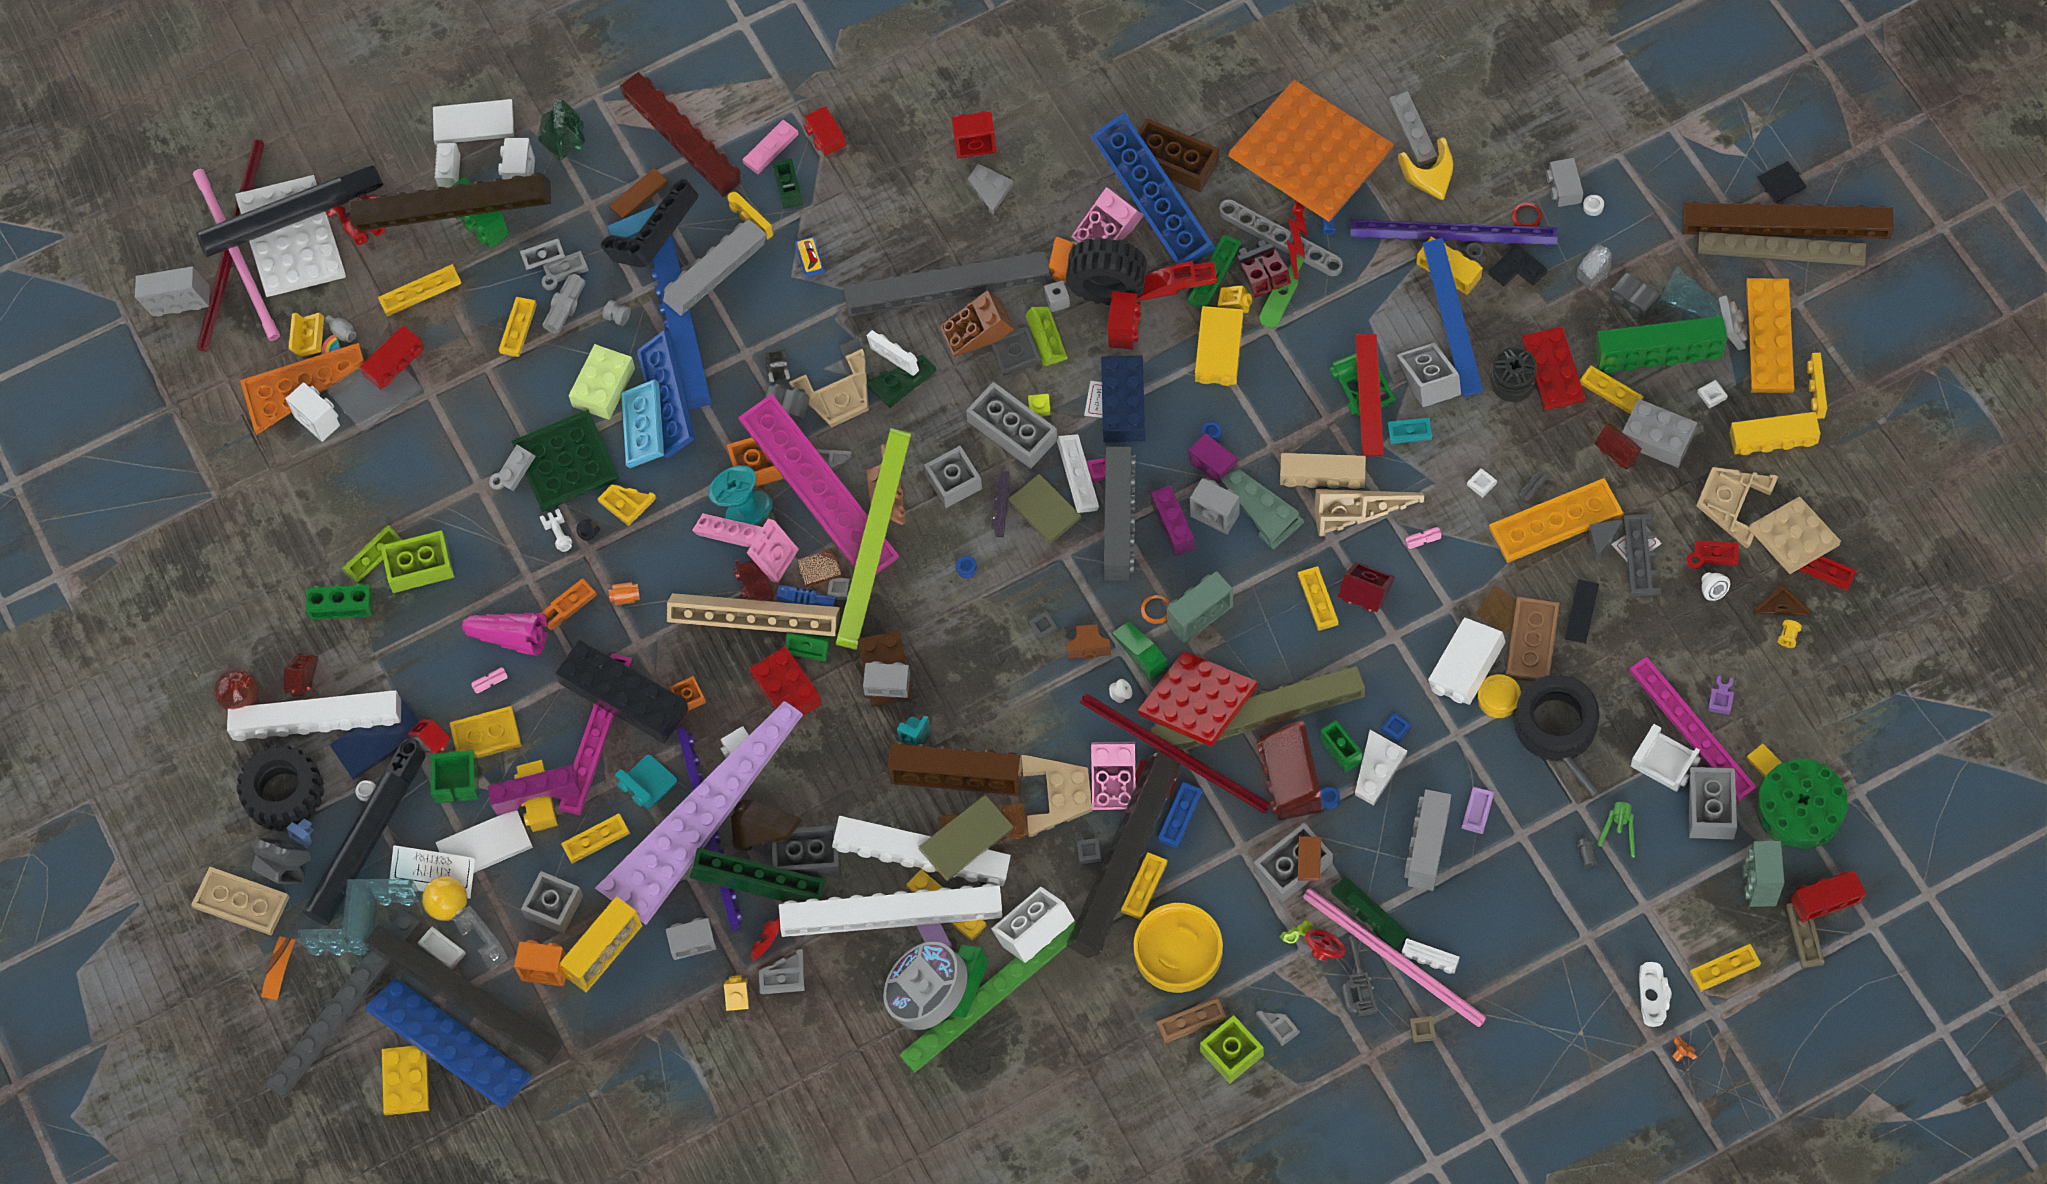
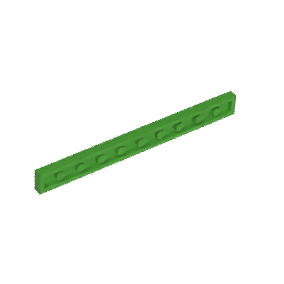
(985, 999)

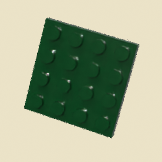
(567, 460)

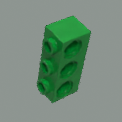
(345, 609)

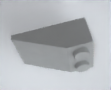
(1429, 374)
(1712, 803)

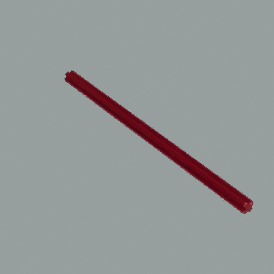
(226, 258)

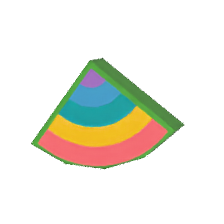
(330, 344)

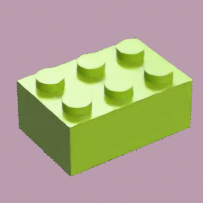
(417, 561)

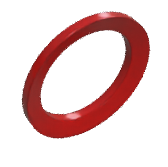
(1517, 223)

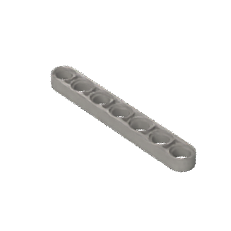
(1275, 229)

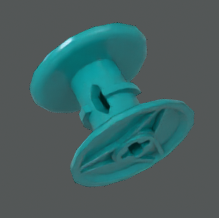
(734, 490)

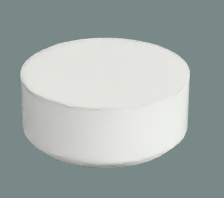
(1593, 205)

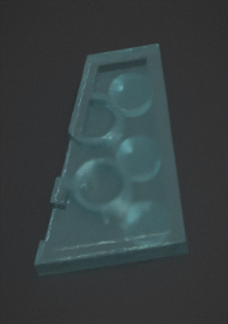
(1686, 296)

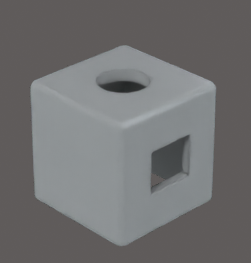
(1059, 301)

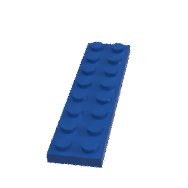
(448, 1043)

